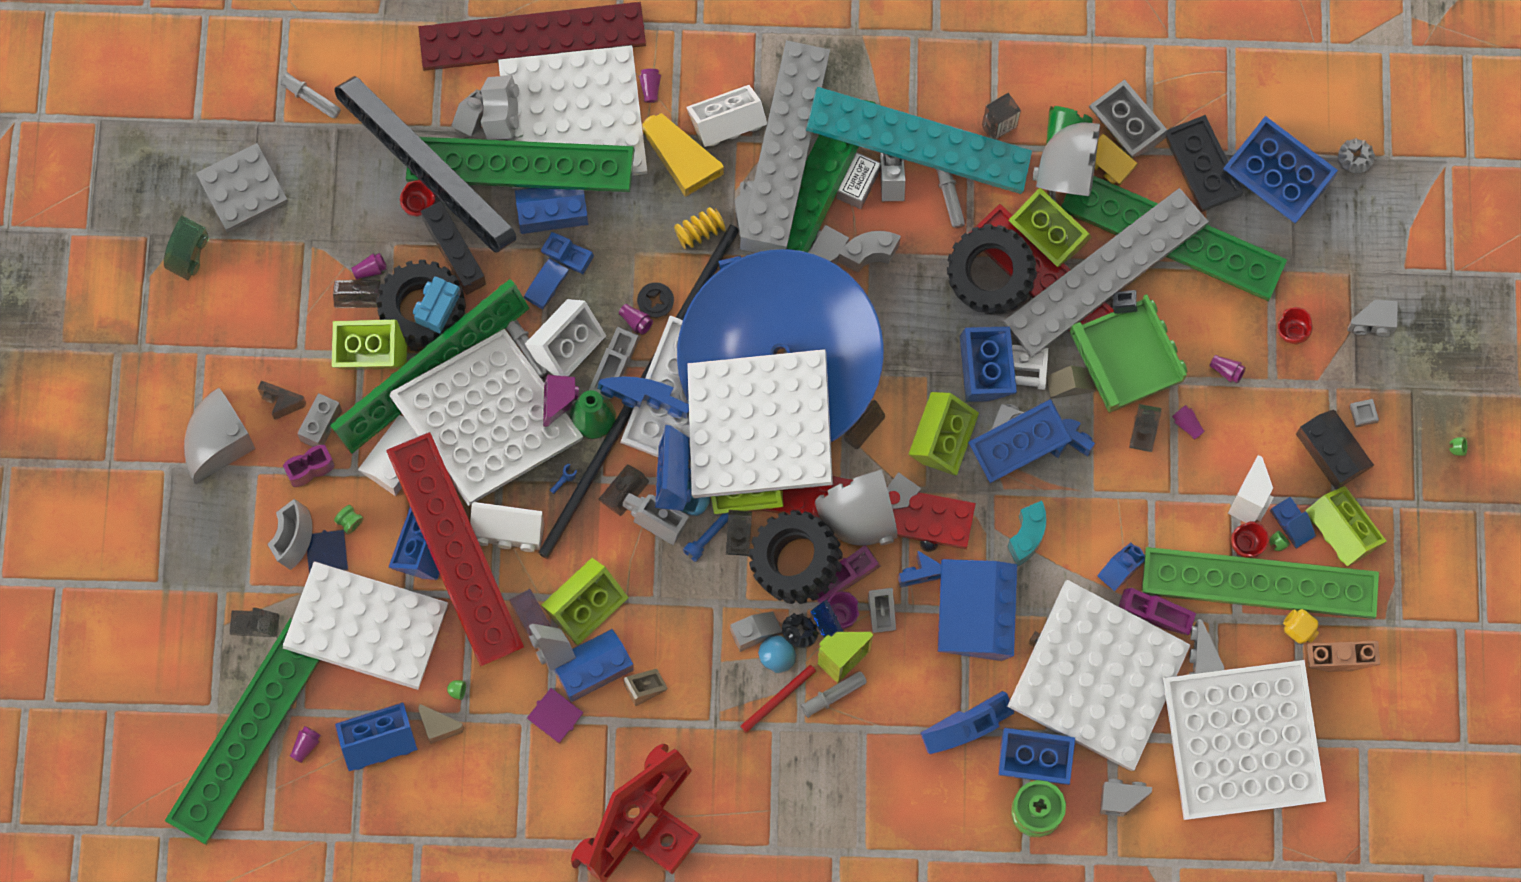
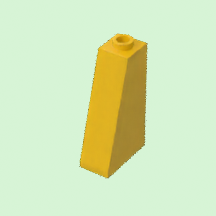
(681, 155)

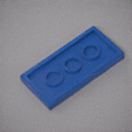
(1020, 440)

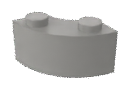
(500, 107)
(868, 248)
(292, 534)

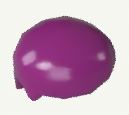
(845, 608)

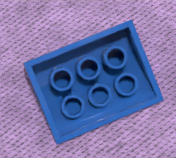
(1281, 170)
(977, 608)

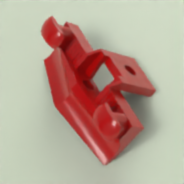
(619, 833)

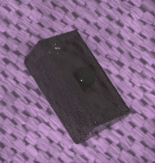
(355, 293)
(865, 425)
(628, 481)

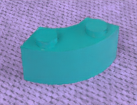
(1030, 535)

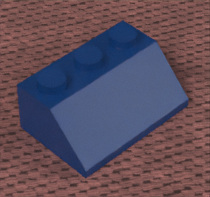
(550, 209)
(987, 363)
(673, 470)
(412, 553)
(595, 665)
(376, 737)
(1036, 756)

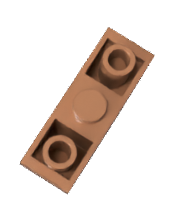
(1343, 656)

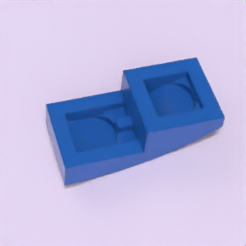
(567, 253)
(546, 283)

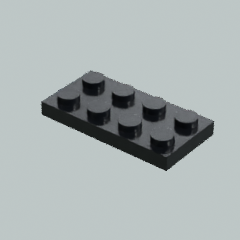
(1202, 163)

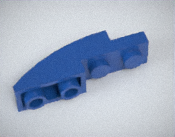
(635, 390)
(967, 726)

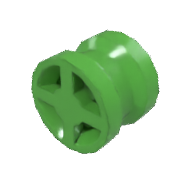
(348, 519)

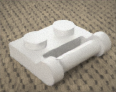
(1025, 362)

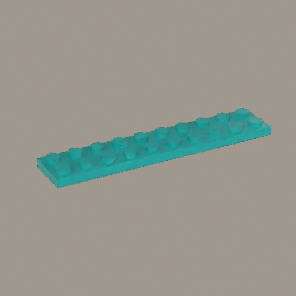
(919, 140)

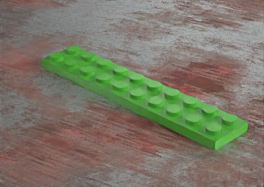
(1260, 583)

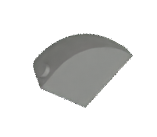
(1069, 160)
(214, 437)
(859, 511)

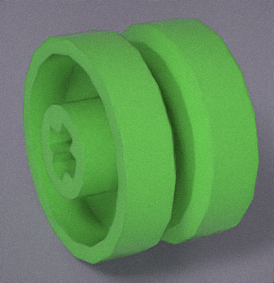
(1046, 797)

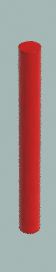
(778, 698)

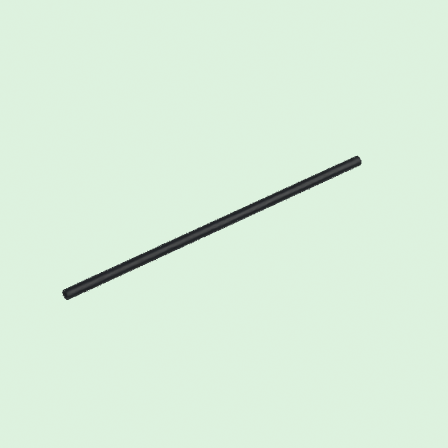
(626, 411)

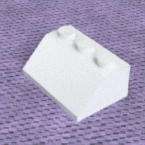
(727, 116)
(566, 338)
(378, 465)
(1254, 494)
(507, 526)

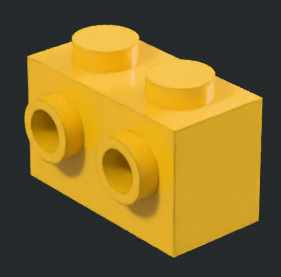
(1113, 161)

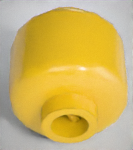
(1301, 626)

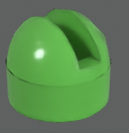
(1459, 446)
(1279, 540)
(457, 689)

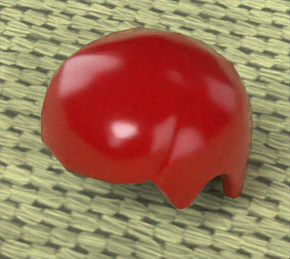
(416, 198)
(1295, 325)
(1249, 539)

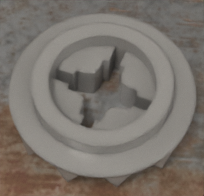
(1361, 164)

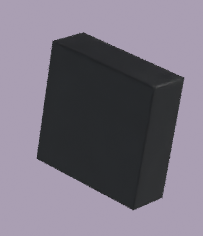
(1125, 302)

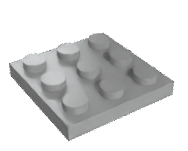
(242, 187)

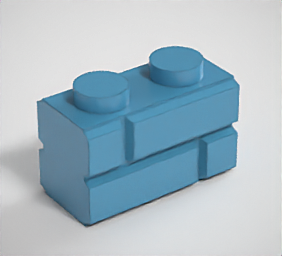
(437, 304)

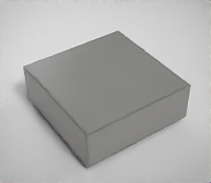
(1364, 413)

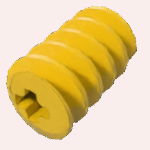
(699, 227)

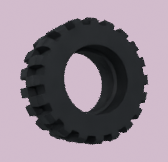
(970, 247)
(402, 283)
(775, 537)

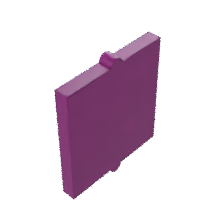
(555, 715)

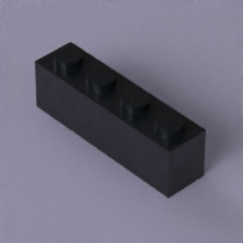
(453, 247)

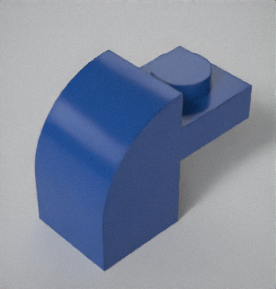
(1080, 441)

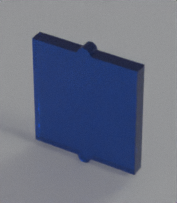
(328, 549)
(826, 619)

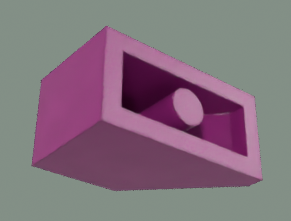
(558, 397)

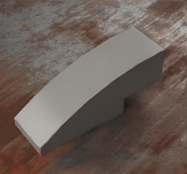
(616, 356)

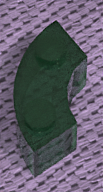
(184, 248)

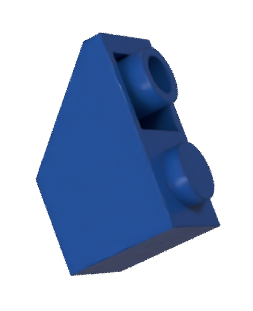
(1122, 566)

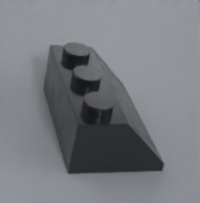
(1334, 448)

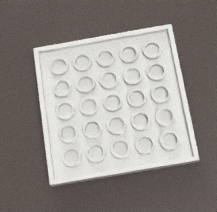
(579, 99)
(485, 416)
(759, 424)
(1098, 675)
(1244, 740)

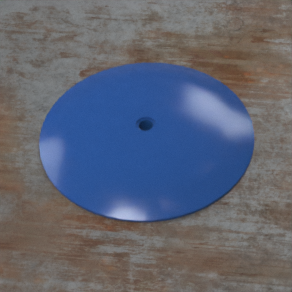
(793, 305)

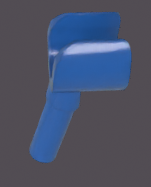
(565, 477)

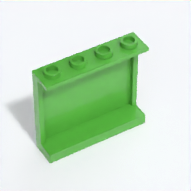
(1129, 355)

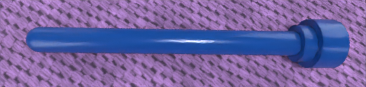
(696, 547)

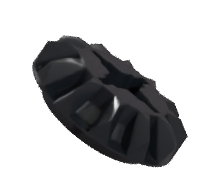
(651, 291)
(792, 633)

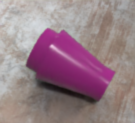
(650, 84)
(369, 267)
(636, 319)
(1228, 368)
(1187, 420)
(305, 742)

